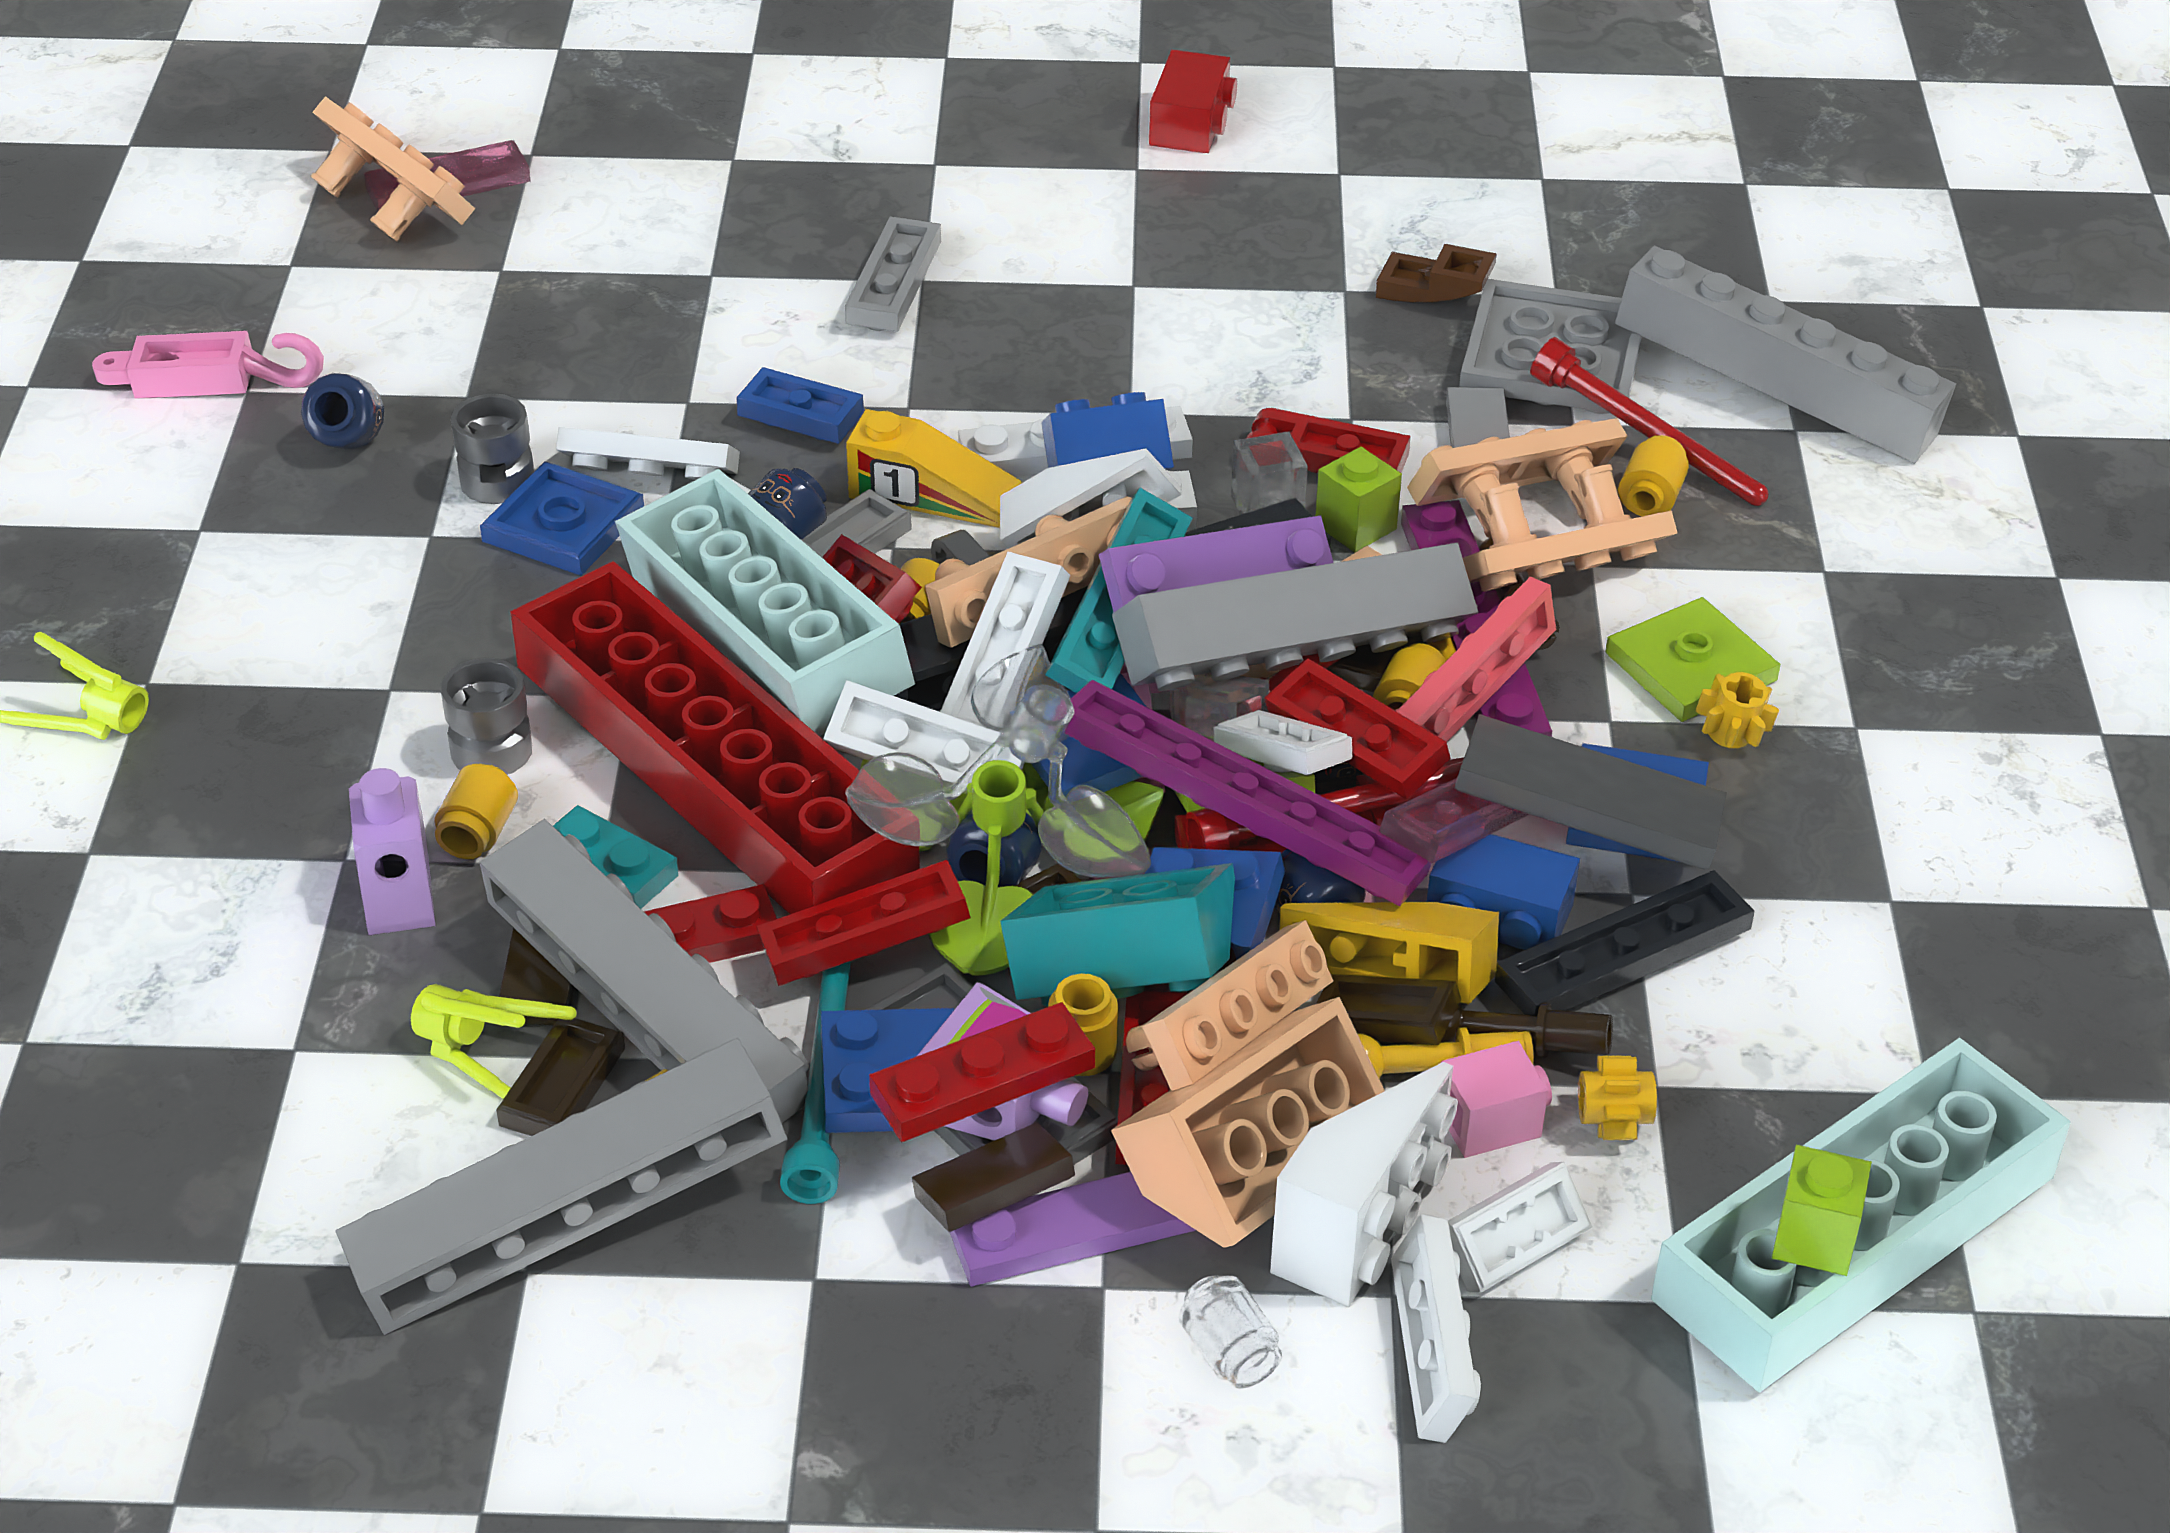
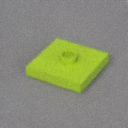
(1683, 651)

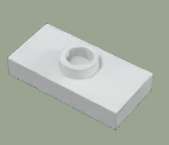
(1283, 742)
(1517, 1226)

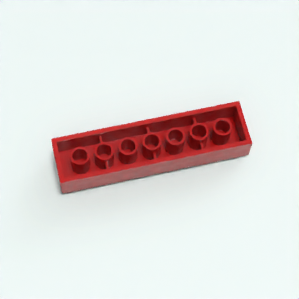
(704, 738)

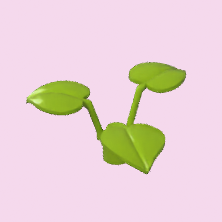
(999, 809)

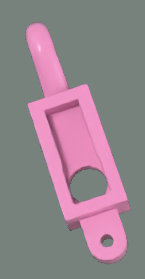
(203, 364)

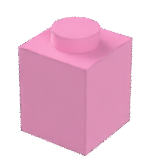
(1498, 1099)

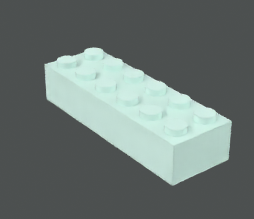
(763, 597)
(1947, 1158)

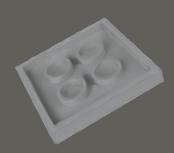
(1521, 318)

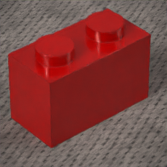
(1191, 101)

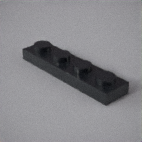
(1625, 945)

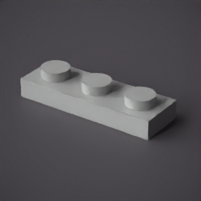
(893, 274)

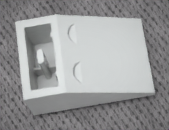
(1360, 1185)

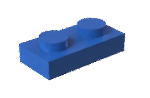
(800, 405)

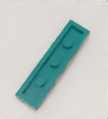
(1091, 641)

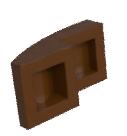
(1451, 276)

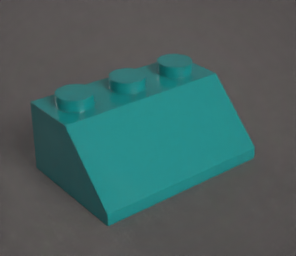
(1123, 931)

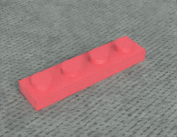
(1484, 661)

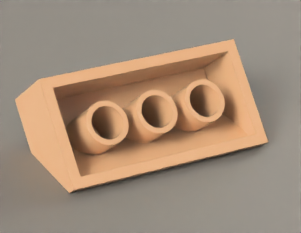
(1223, 1141)

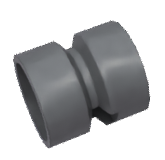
(491, 446)
(487, 714)

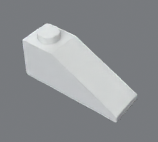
(1080, 489)

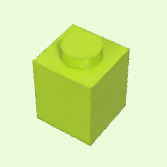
(1358, 498)
(1821, 1210)

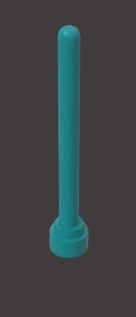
(811, 1165)

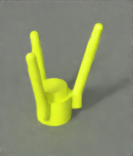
(105, 698)
(459, 1018)

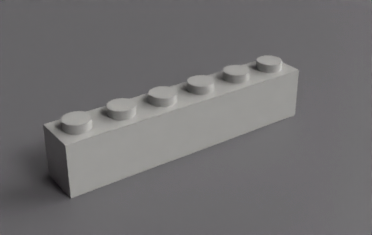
(1785, 353)
(1294, 615)
(631, 961)
(560, 1185)

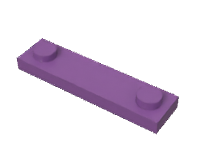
(1213, 558)
(1062, 1229)

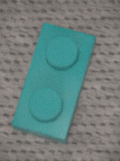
(616, 851)

